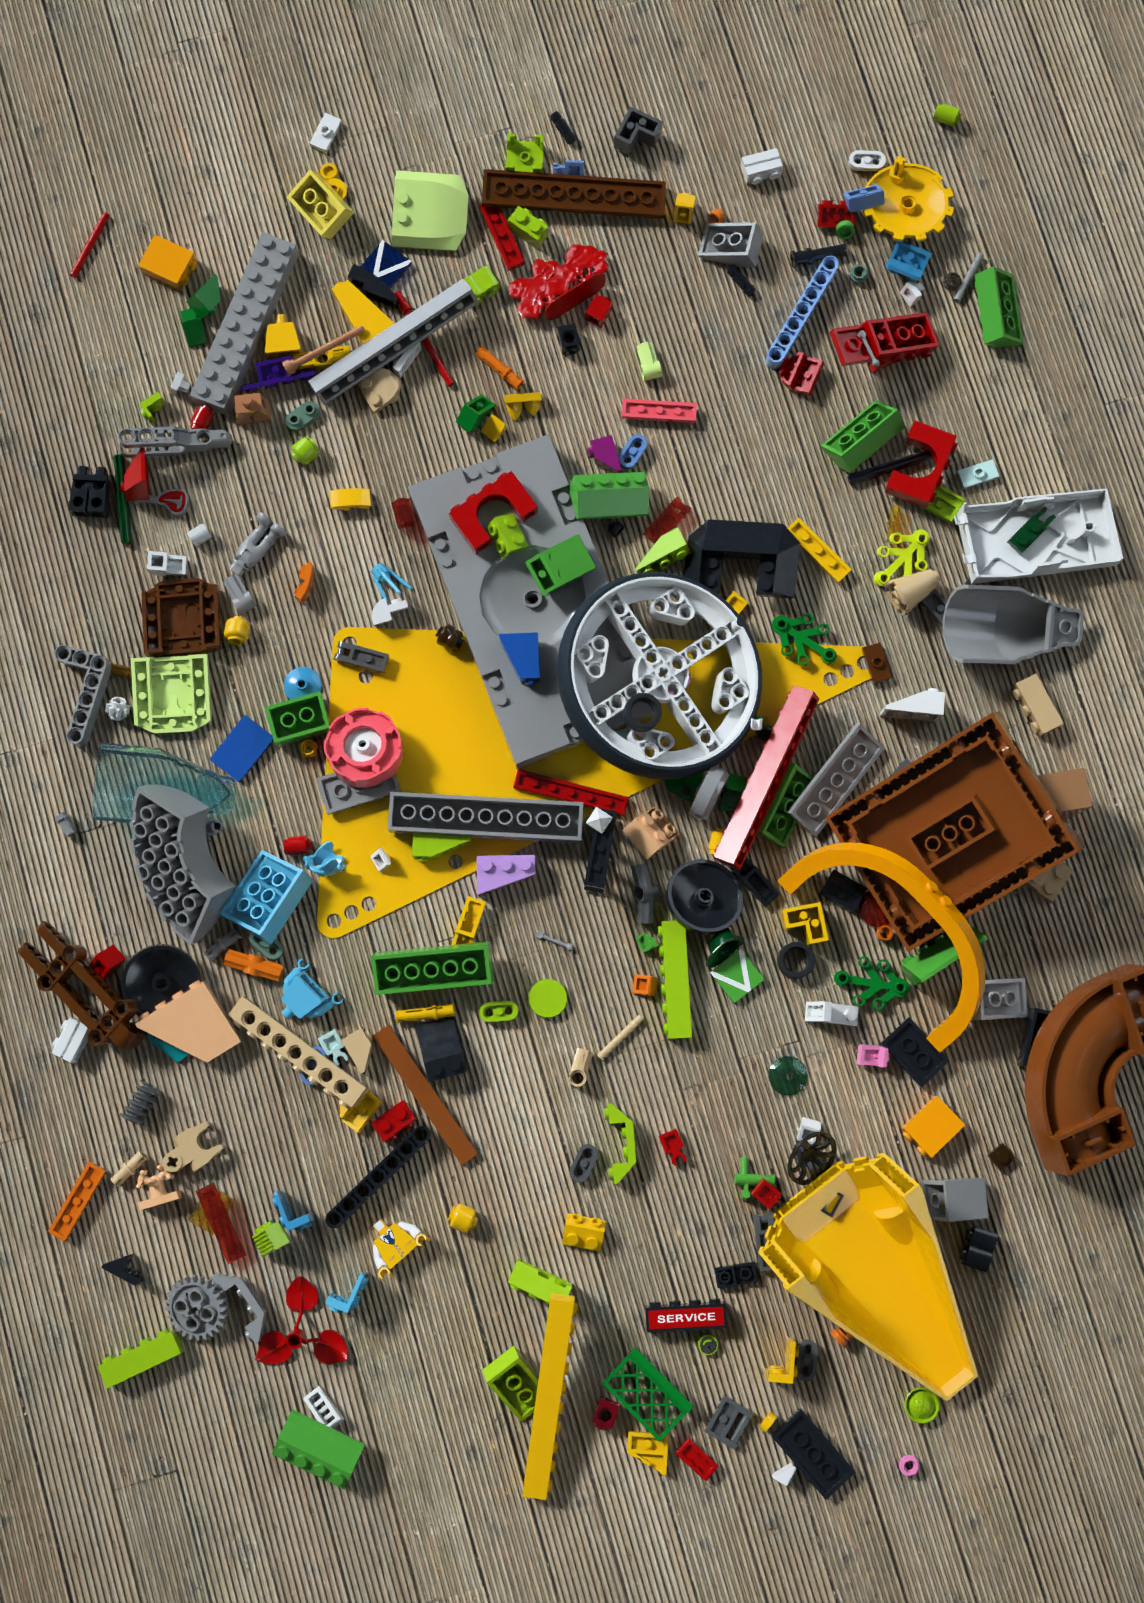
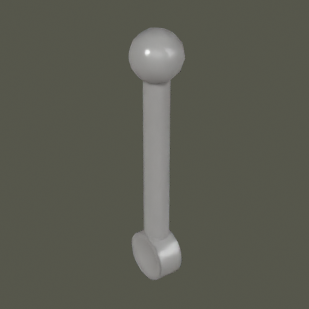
(862, 335)
(540, 935)

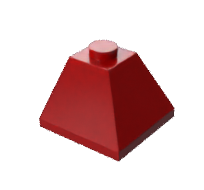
(137, 478)

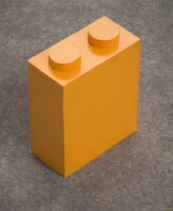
(168, 262)
(932, 1127)

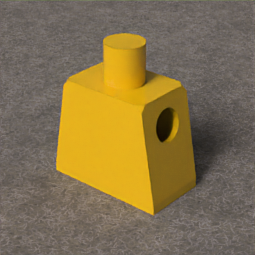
(281, 339)

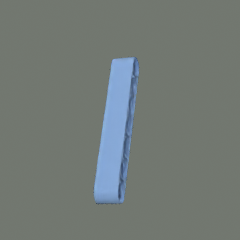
(805, 304)

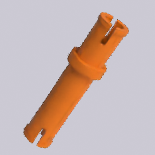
(505, 372)

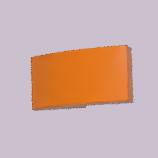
(306, 575)

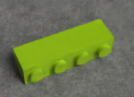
(140, 1358)

